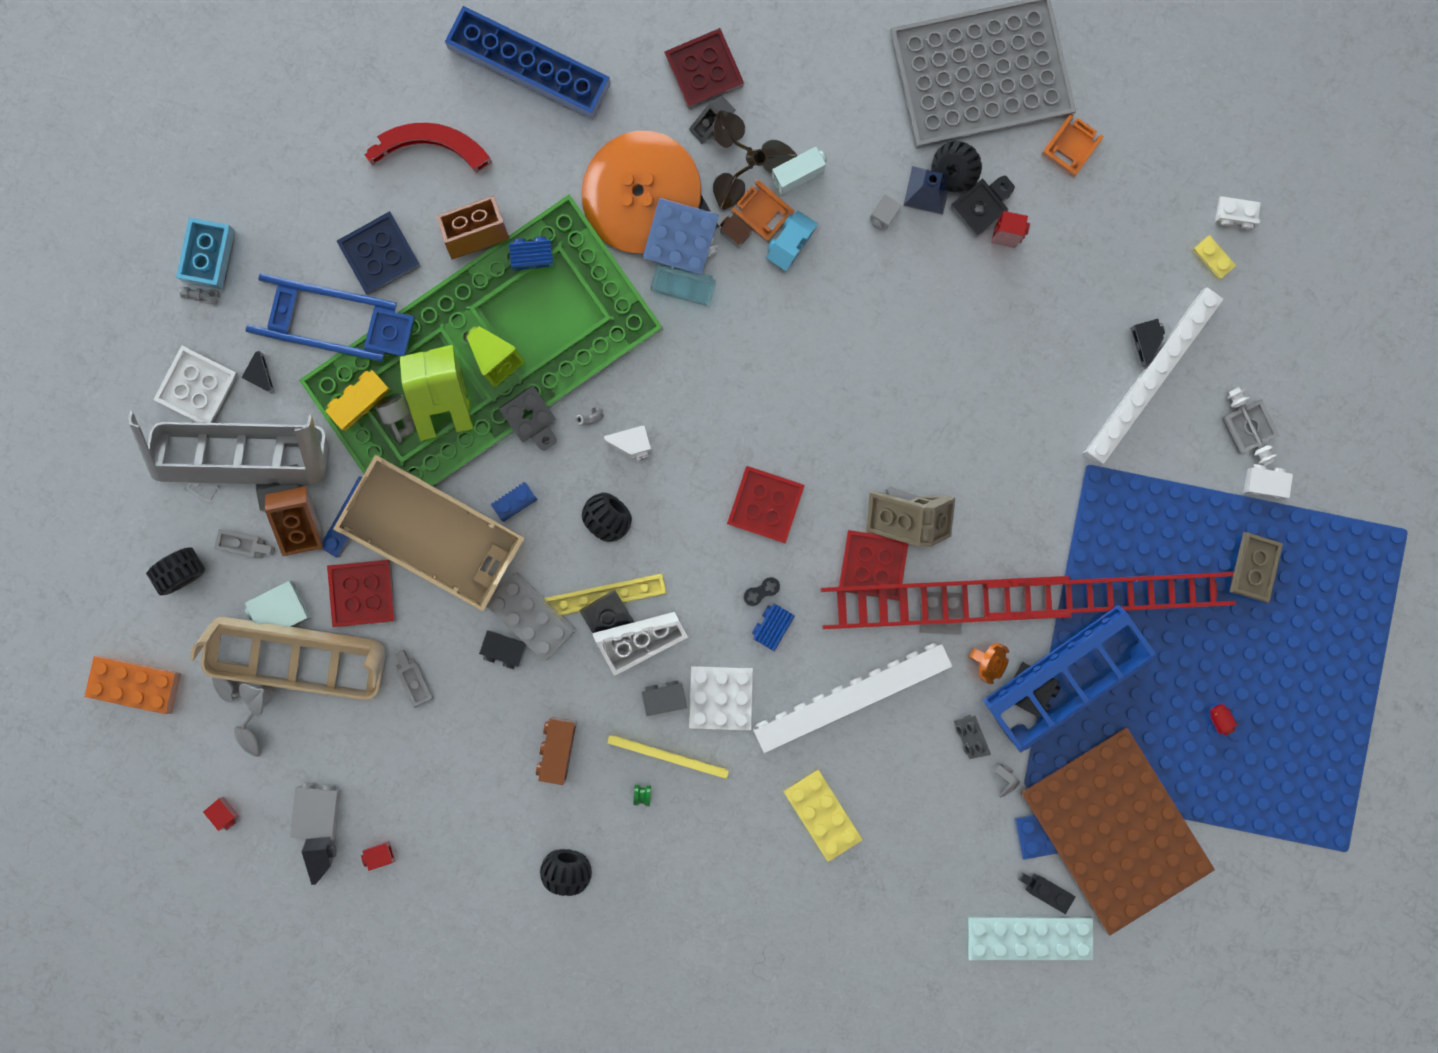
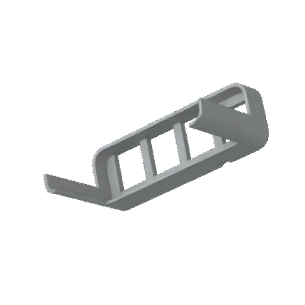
(308, 437)

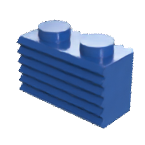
(531, 253)
(514, 502)
(773, 627)

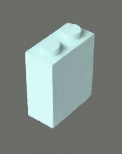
(799, 170)
(278, 606)

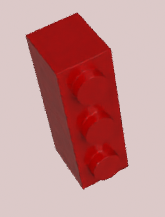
(1010, 229)

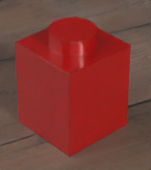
(221, 814)
(378, 856)

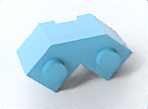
(790, 242)

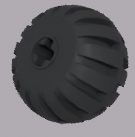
(967, 164)
(606, 517)
(565, 872)

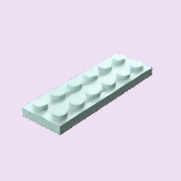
(1030, 938)

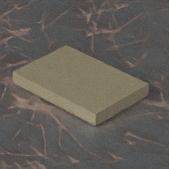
(1256, 567)

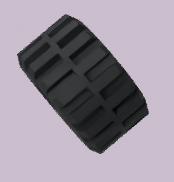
(175, 571)

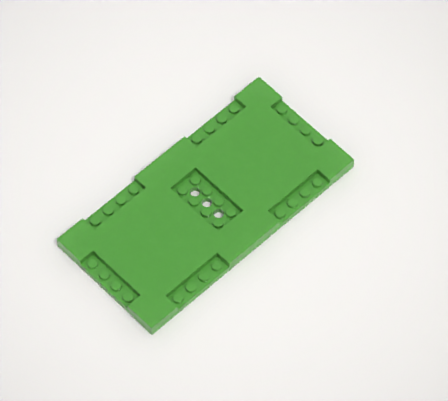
(559, 319)

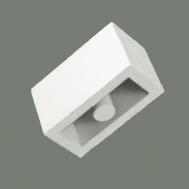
(1268, 482)

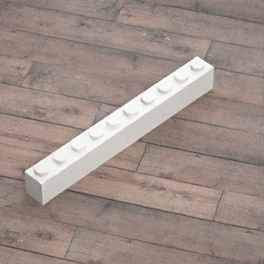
(1153, 376)
(853, 697)

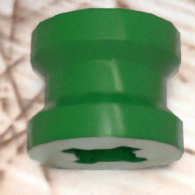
(642, 795)

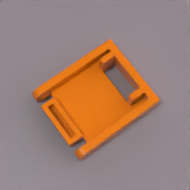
(1074, 143)
(760, 208)

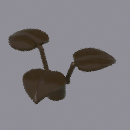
(726, 131)

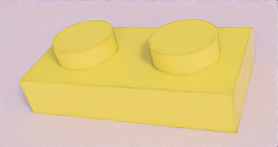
(1214, 257)

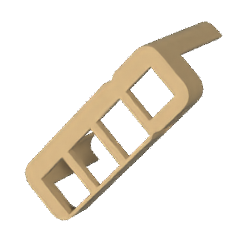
(297, 637)

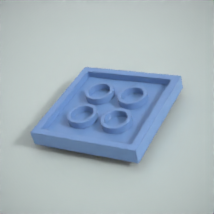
(680, 236)

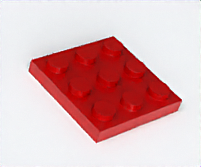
(765, 504)
(873, 561)
(361, 593)

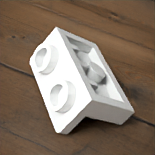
(1238, 212)

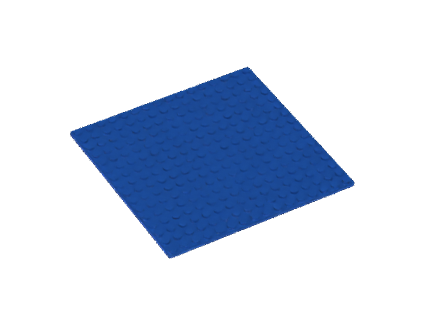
(1290, 669)

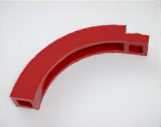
(429, 134)

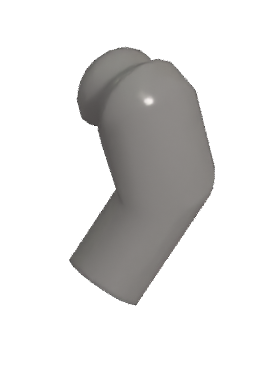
(590, 419)

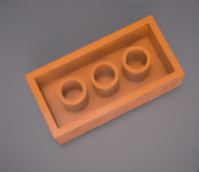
(132, 685)

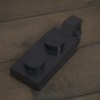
(1048, 892)

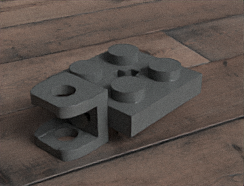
(537, 425)

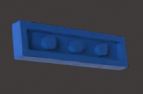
(334, 541)

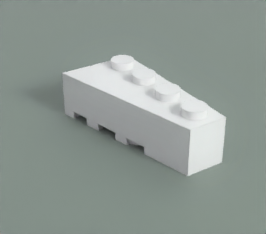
(638, 641)

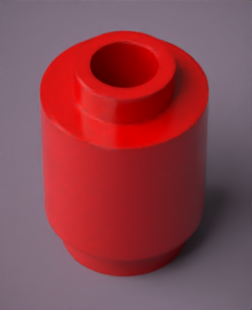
(1223, 719)

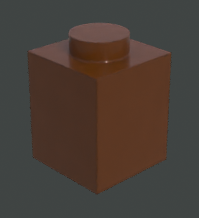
(735, 230)

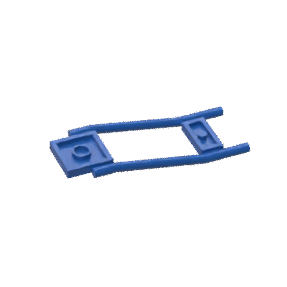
(387, 331)

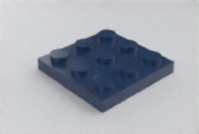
(378, 253)

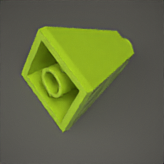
(494, 356)

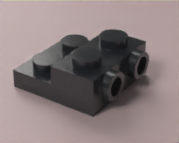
(1042, 694)

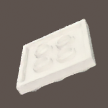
(195, 386)
(721, 698)

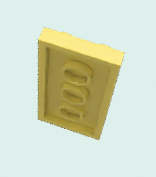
(822, 815)

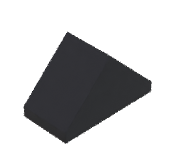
(258, 373)

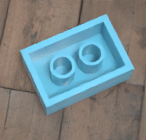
(205, 253)

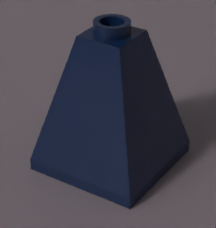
(926, 190)

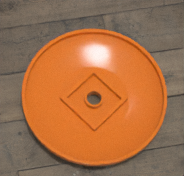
(631, 161)

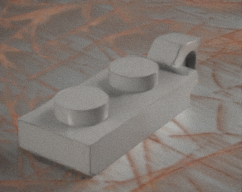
(241, 544)
(412, 680)

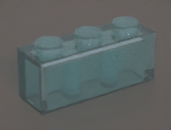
(683, 285)

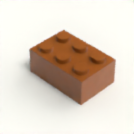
(472, 227)
(294, 521)
(556, 750)

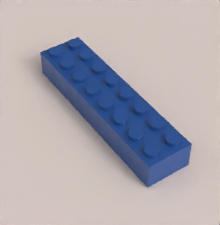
(527, 62)

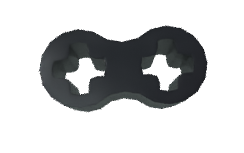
(761, 591)

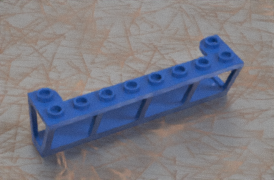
(1058, 661)

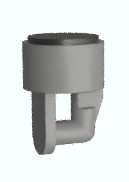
(394, 409)

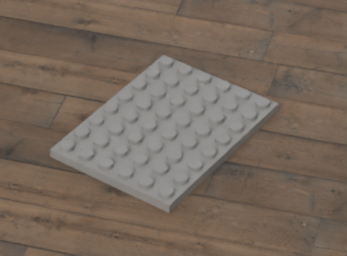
(982, 71)

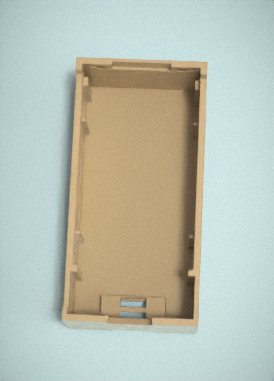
(428, 532)

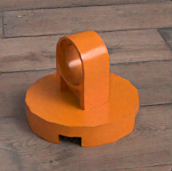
(992, 662)

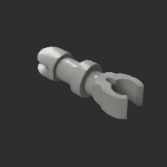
(199, 294)

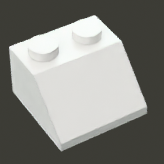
(631, 442)

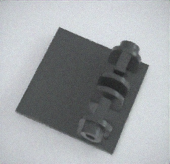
(972, 737)

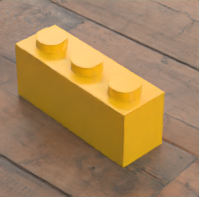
(357, 400)

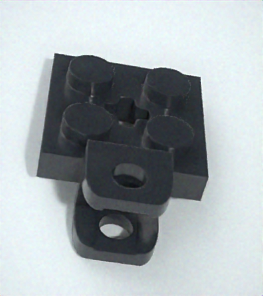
(990, 196)

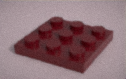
(704, 68)

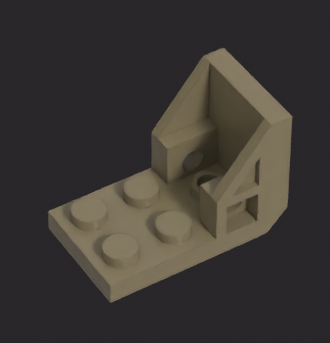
(915, 522)

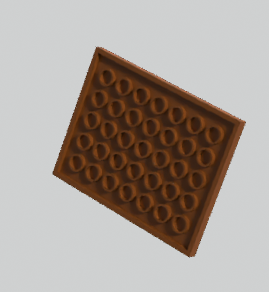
(1117, 831)

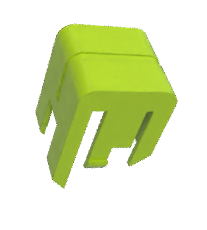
(434, 386)

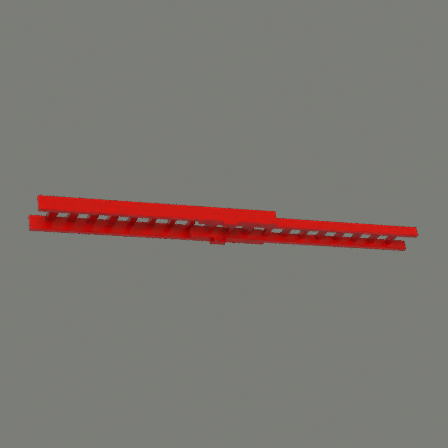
(1015, 582)

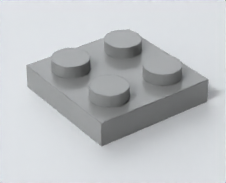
(935, 613)

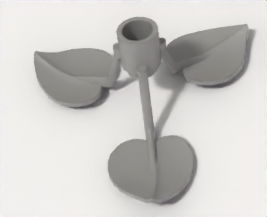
(254, 700)

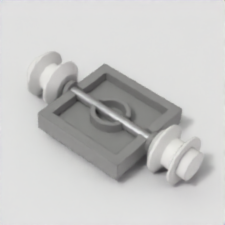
(1251, 426)

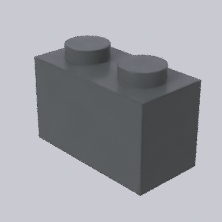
(664, 699)

